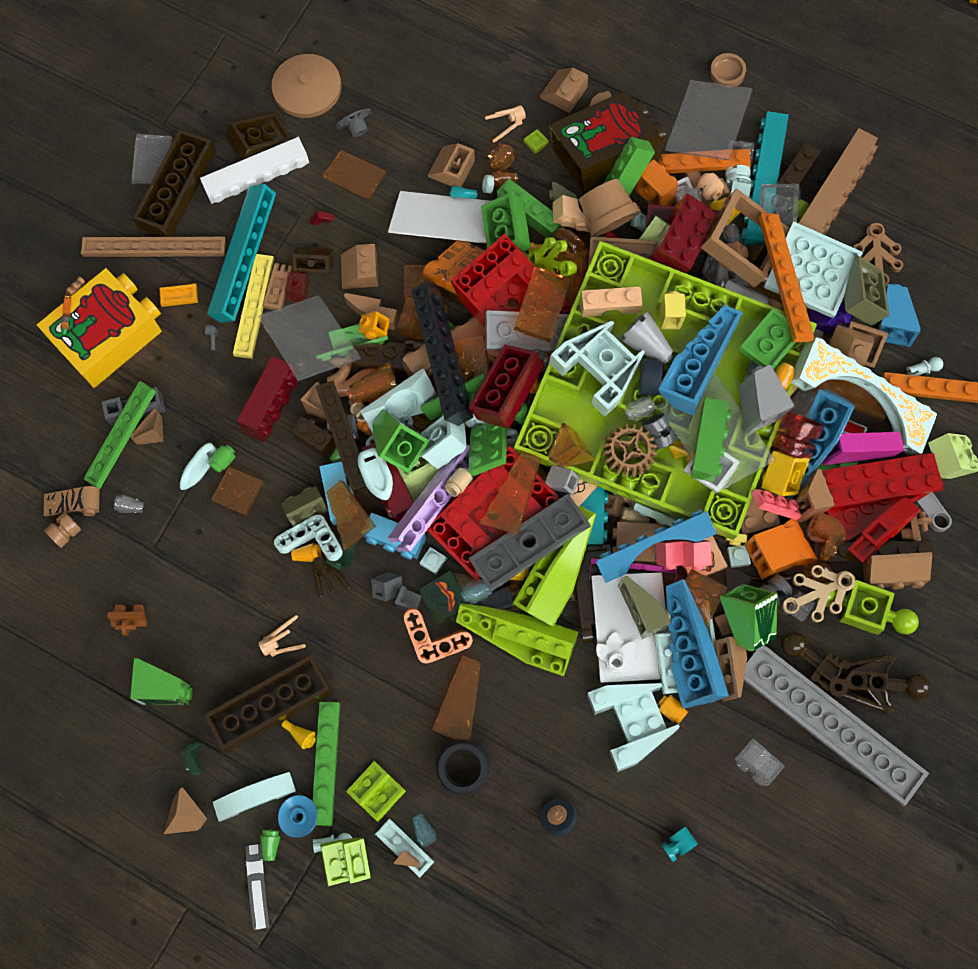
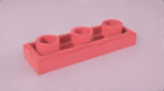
(776, 504)

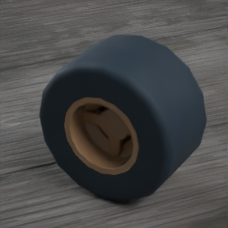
(650, 377)

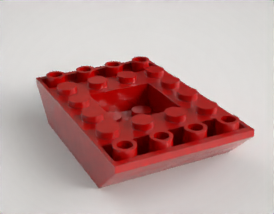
(495, 278)
(459, 522)

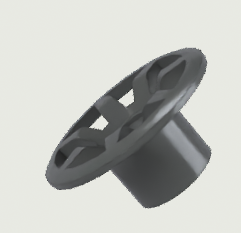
(357, 124)

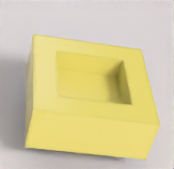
(741, 538)

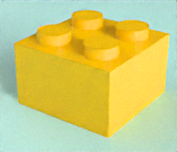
(784, 474)

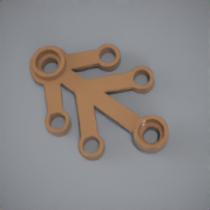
(877, 251)

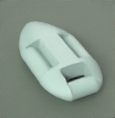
(197, 466)
(375, 474)

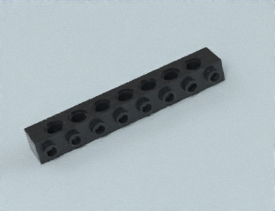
(442, 354)

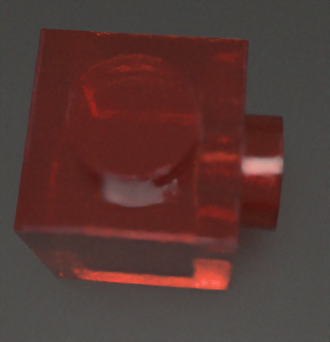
(296, 286)

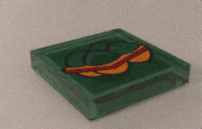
(443, 596)

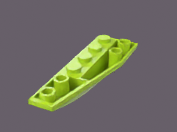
(554, 577)
(521, 636)

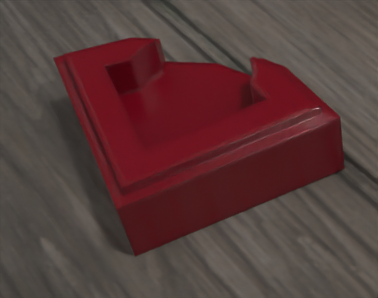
(321, 216)

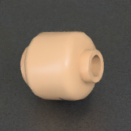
(711, 186)

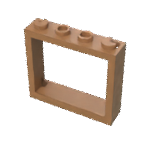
(727, 255)

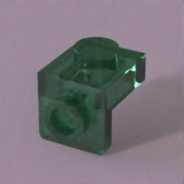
(192, 763)

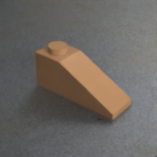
(732, 664)

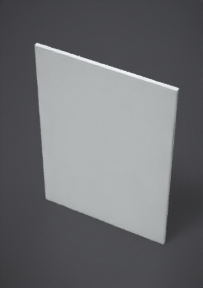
(438, 217)
(614, 616)

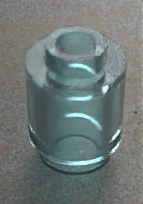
(475, 592)

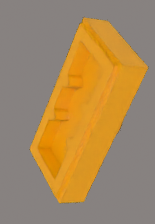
(178, 295)

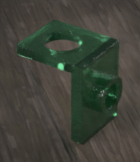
(346, 557)

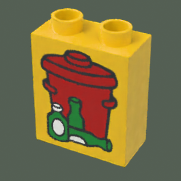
(103, 326)

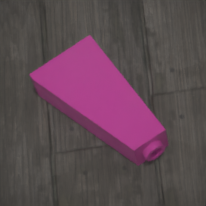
(865, 446)

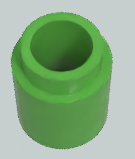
(222, 458)

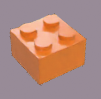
(657, 185)

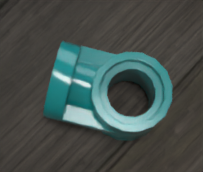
(680, 843)

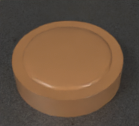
(728, 69)

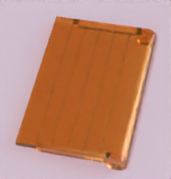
(354, 174)

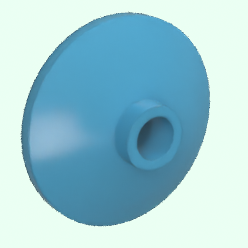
(289, 814)

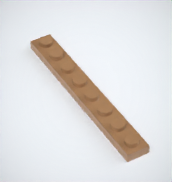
(153, 246)

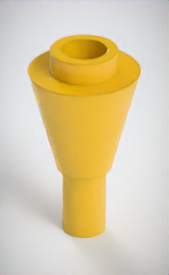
(304, 737)

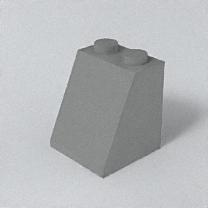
(763, 399)

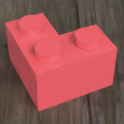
(684, 553)

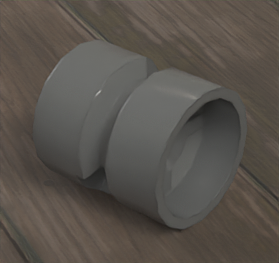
(658, 428)
(780, 586)

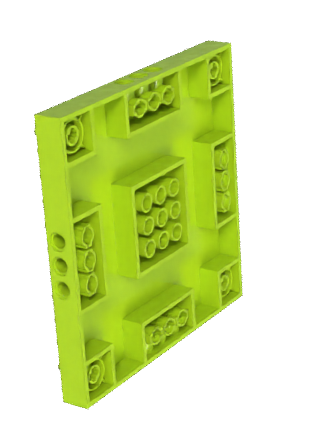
(570, 396)

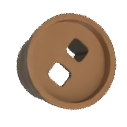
(608, 207)

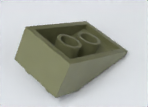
(866, 292)
(645, 610)

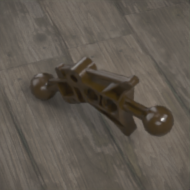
(829, 669)

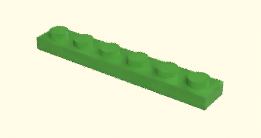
(119, 434)
(326, 761)

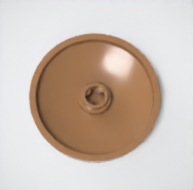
(306, 85)

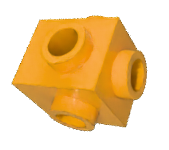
(374, 325)

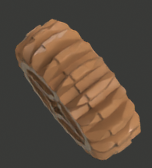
(635, 454)

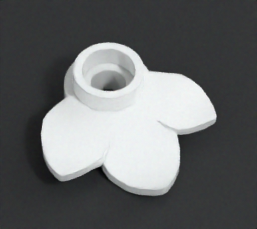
(616, 650)

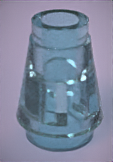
(424, 832)

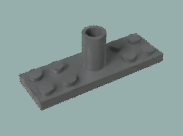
(534, 541)

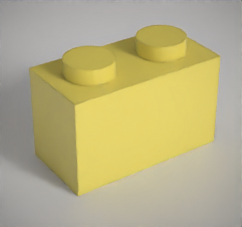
(672, 310)

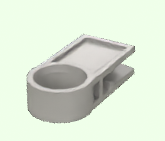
(932, 508)

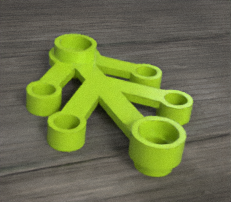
(566, 268)

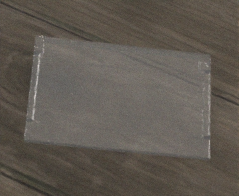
(148, 156)

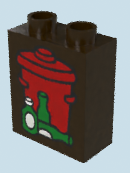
(596, 137)

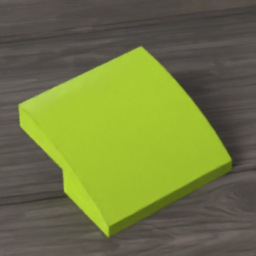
(376, 791)
(345, 861)

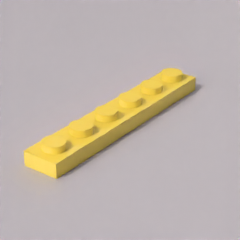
(253, 306)

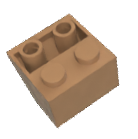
(453, 164)
(813, 497)

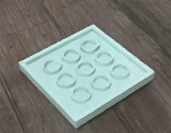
(820, 267)

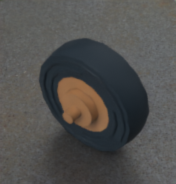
(558, 817)

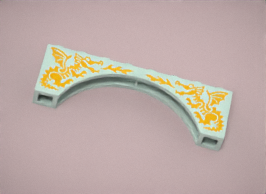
(909, 417)

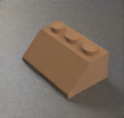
(898, 570)

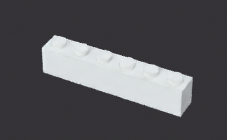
(255, 170)

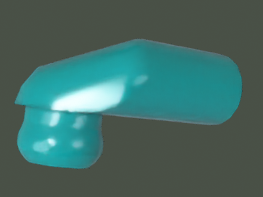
(460, 192)

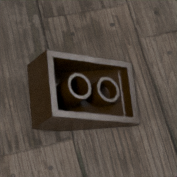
(256, 135)

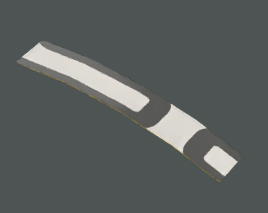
(256, 887)

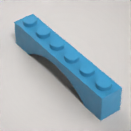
(693, 529)

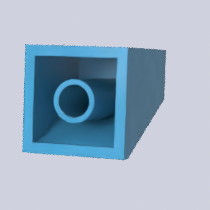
(902, 320)

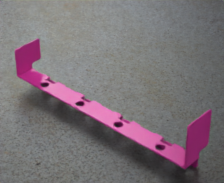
(643, 566)

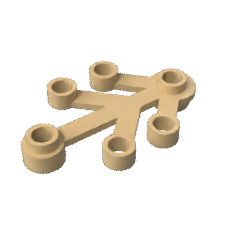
(821, 591)

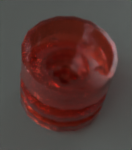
(796, 438)

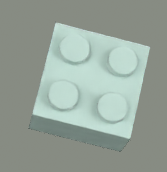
(445, 442)

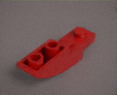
(883, 529)

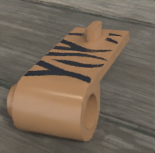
(78, 499)

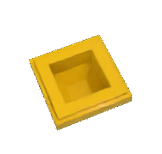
(677, 450)

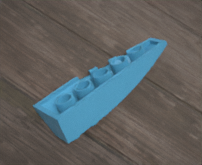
(697, 363)
(833, 413)
(694, 656)

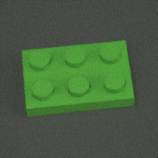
(769, 340)
(487, 448)

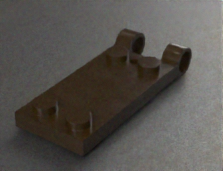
(585, 591)

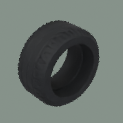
(443, 776)

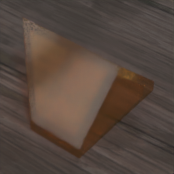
(569, 448)

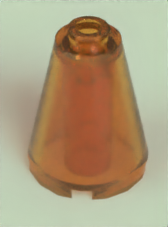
(373, 385)

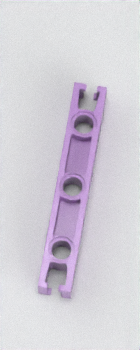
(426, 507)

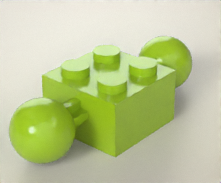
(869, 609)

